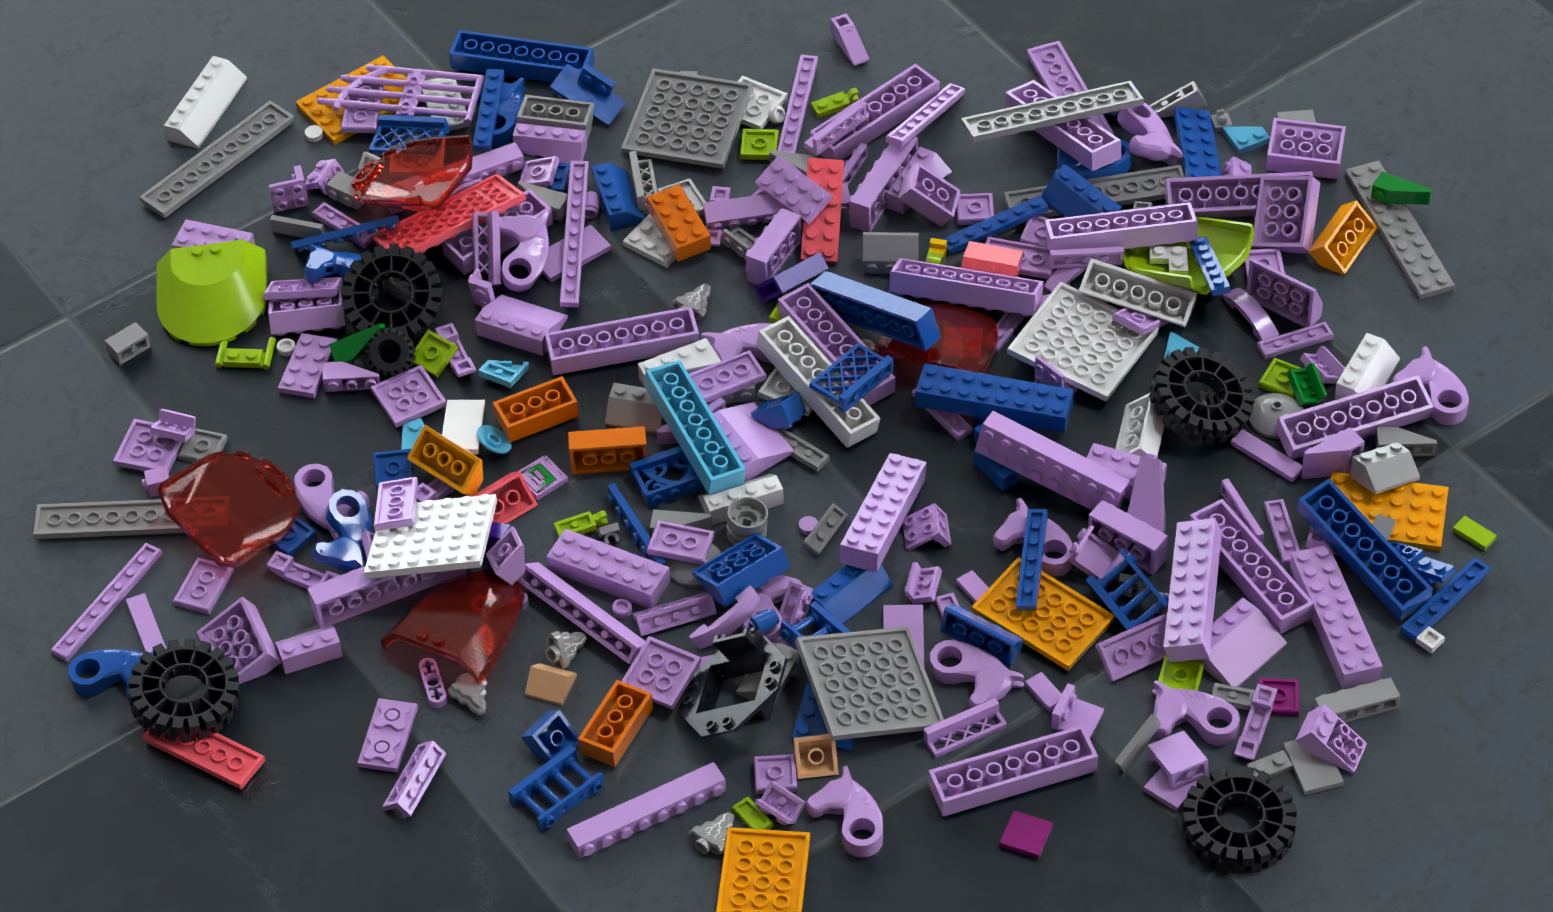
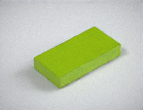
(1474, 533)
(751, 815)

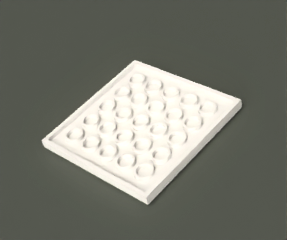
(1081, 341)
(443, 538)

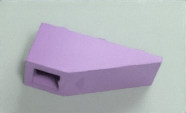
(848, 39)
(344, 377)

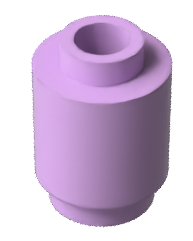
(592, 204)

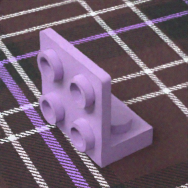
(289, 193)
(1049, 375)
(926, 525)
(1074, 712)

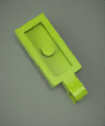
(834, 103)
(582, 523)

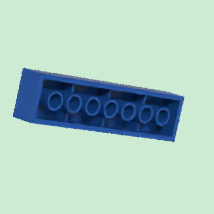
(516, 56)
(879, 310)
(980, 394)
(1364, 550)

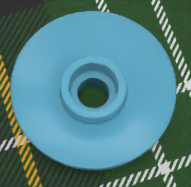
(493, 439)

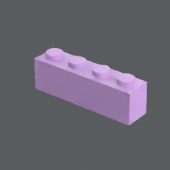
(551, 141)
(928, 159)

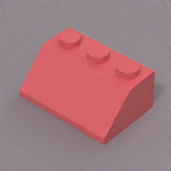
(992, 259)
(512, 497)

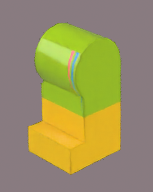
(937, 251)

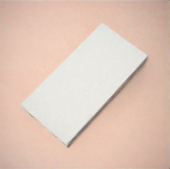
(462, 423)

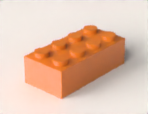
(678, 222)
(536, 409)
(606, 449)
(615, 723)

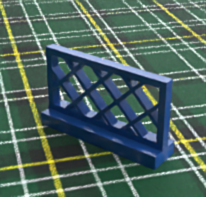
(409, 125)
(863, 383)

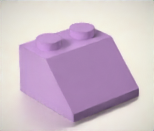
(508, 557)

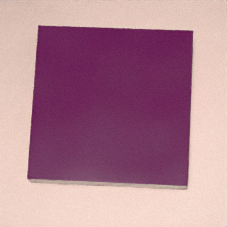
(1287, 695)
(1026, 834)

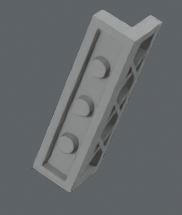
(639, 184)

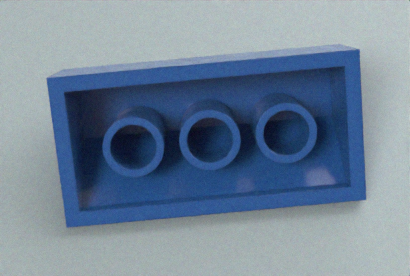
(616, 196)
(1075, 196)
(851, 591)
(975, 630)

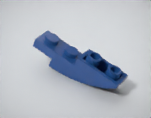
(1427, 568)

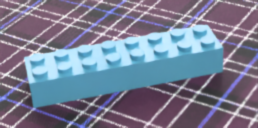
(695, 427)

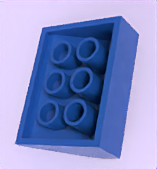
(744, 564)

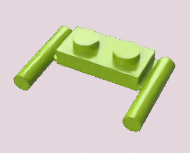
(245, 357)

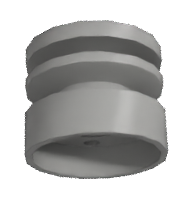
(745, 518)

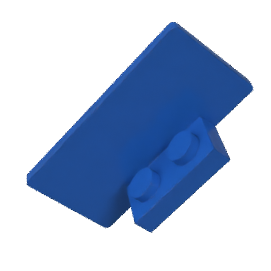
(589, 87)

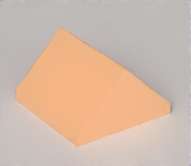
(549, 683)
(815, 756)

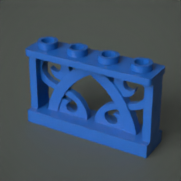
(667, 489)

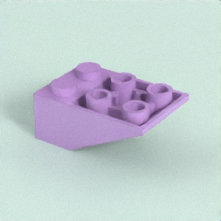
(1332, 455)
(1331, 739)

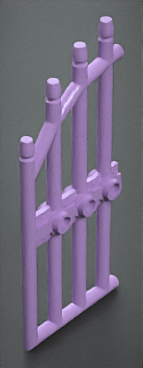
(411, 92)

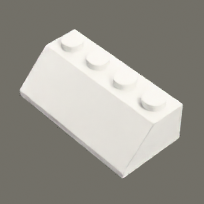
(1368, 367)
(1140, 428)
(763, 488)

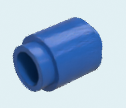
(764, 620)

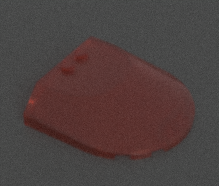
(416, 175)
(965, 343)
(231, 505)

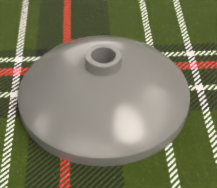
(1268, 410)
(681, 571)

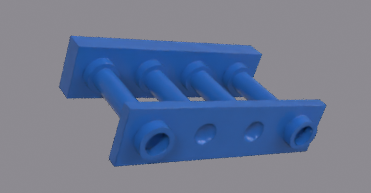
(1111, 598)
(819, 617)
(552, 771)

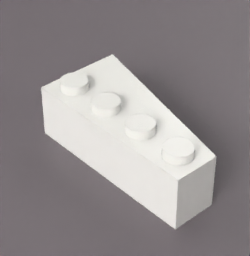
(693, 357)

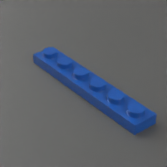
(488, 109)
(996, 224)
(353, 231)
(1209, 266)
(631, 522)
(1032, 560)
(1445, 598)

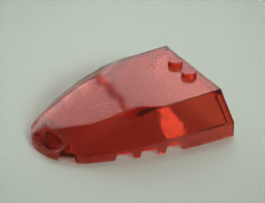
(464, 620)

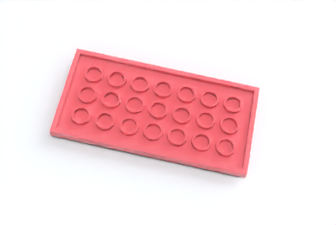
(454, 216)

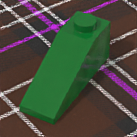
(1396, 190)
(354, 345)

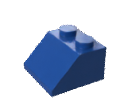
(781, 411)
(550, 735)

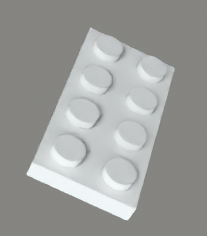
(454, 123)

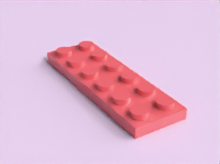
(823, 232)
(213, 755)

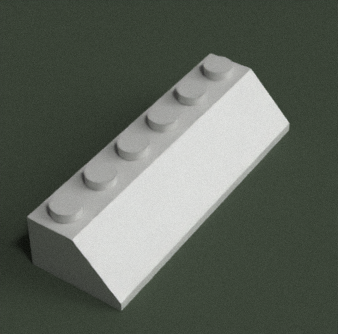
(204, 103)
(1138, 292)

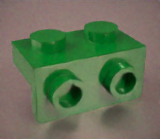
(1307, 385)

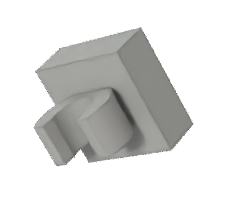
(1220, 120)
(609, 530)
(1124, 577)

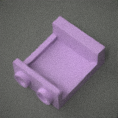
(1094, 555)
(1179, 759)

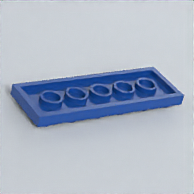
(1197, 142)

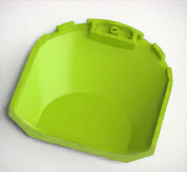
(1228, 239)
(211, 291)

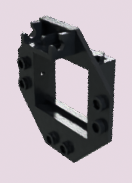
(736, 657)

